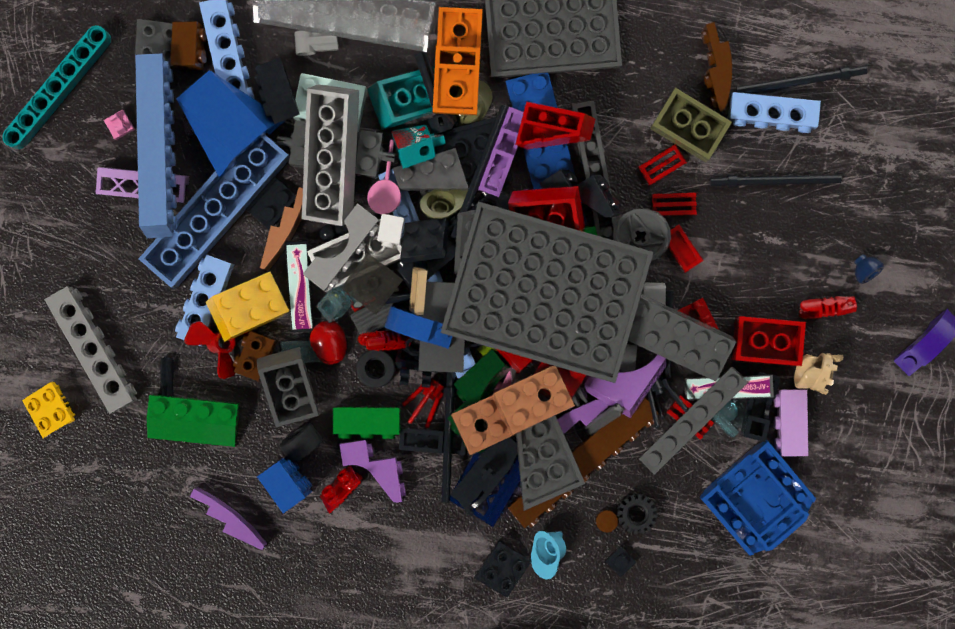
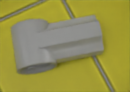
(309, 43)

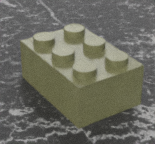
(690, 125)

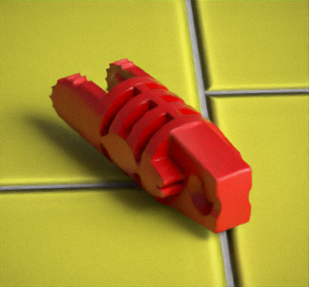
(827, 307)
(383, 340)

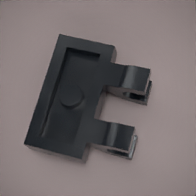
(406, 363)

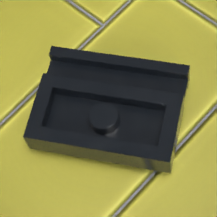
(270, 203)

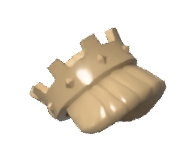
(816, 372)

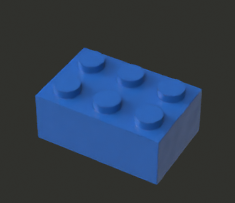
(285, 484)

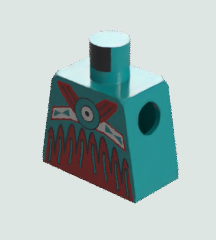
(416, 144)

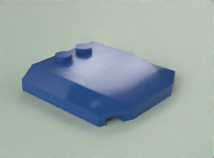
(759, 499)

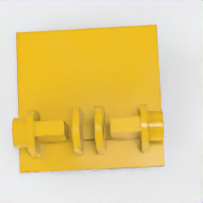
(48, 409)

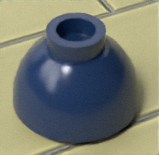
(867, 268)

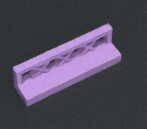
(124, 174)

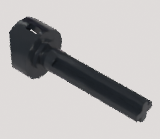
(439, 122)

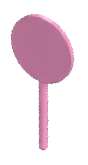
(384, 195)

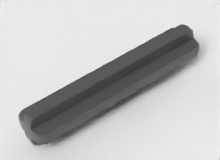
(603, 419)

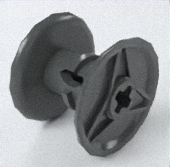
(647, 221)

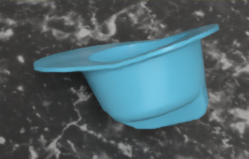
(547, 552)

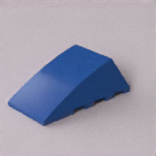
(224, 119)

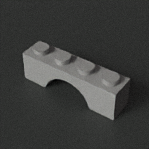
(326, 270)

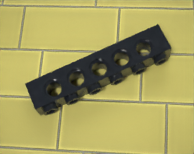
(435, 265)

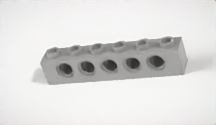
(58, 304)

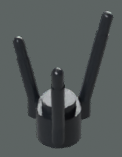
(657, 390)

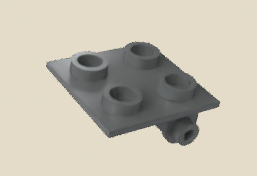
(153, 38)

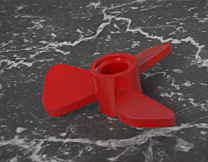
(201, 335)

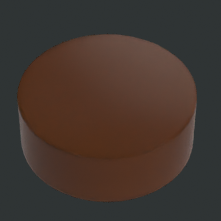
(606, 521)

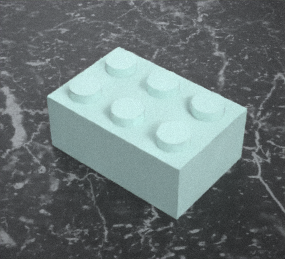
(309, 80)

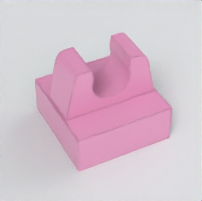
(119, 124)

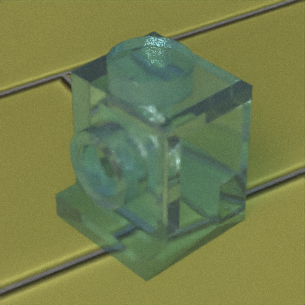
(335, 304)

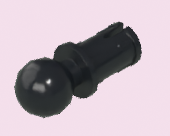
(329, 232)

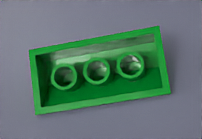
(192, 420)

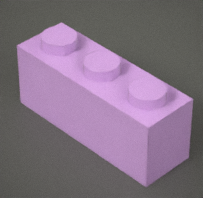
(791, 422)

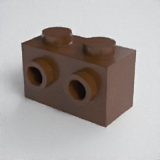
(188, 46)
(254, 347)

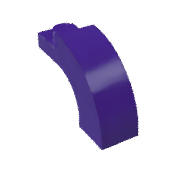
(929, 344)

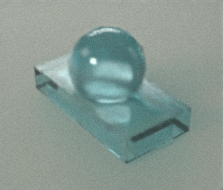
(725, 416)

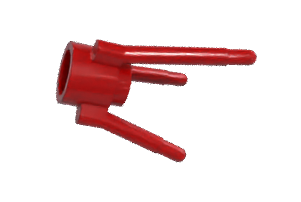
(432, 392)

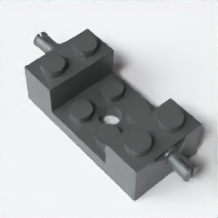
(368, 150)

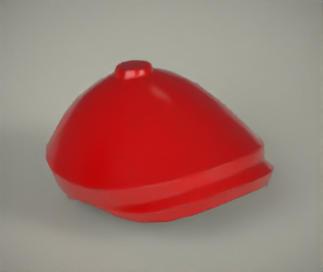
(328, 342)

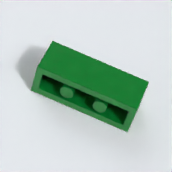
(366, 421)

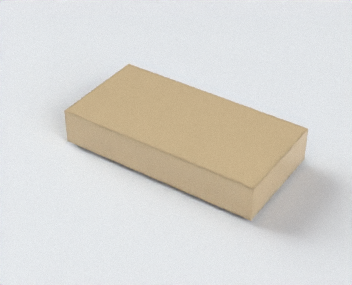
(418, 290)

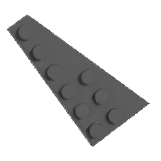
(544, 457)

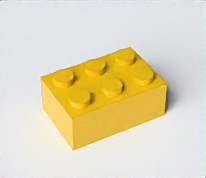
(247, 306)

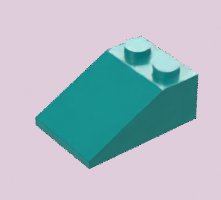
(400, 99)

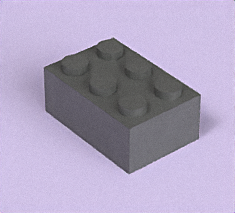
(287, 387)

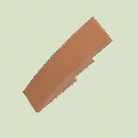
(279, 235)

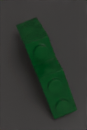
(479, 384)

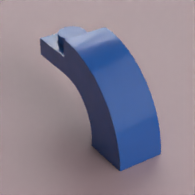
(417, 327)

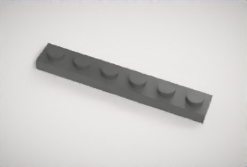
(693, 420)

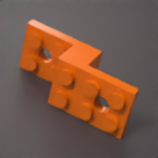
(457, 61)

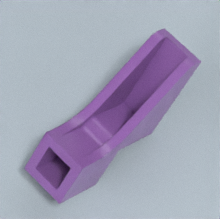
(384, 470)

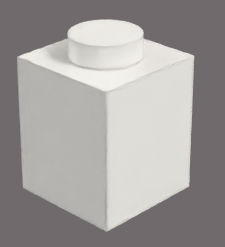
(390, 230)

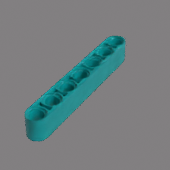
(67, 85)

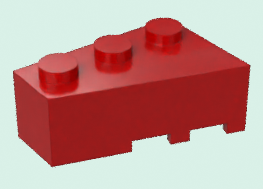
(552, 126)

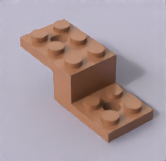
(512, 410)

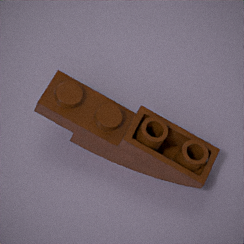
(720, 76)

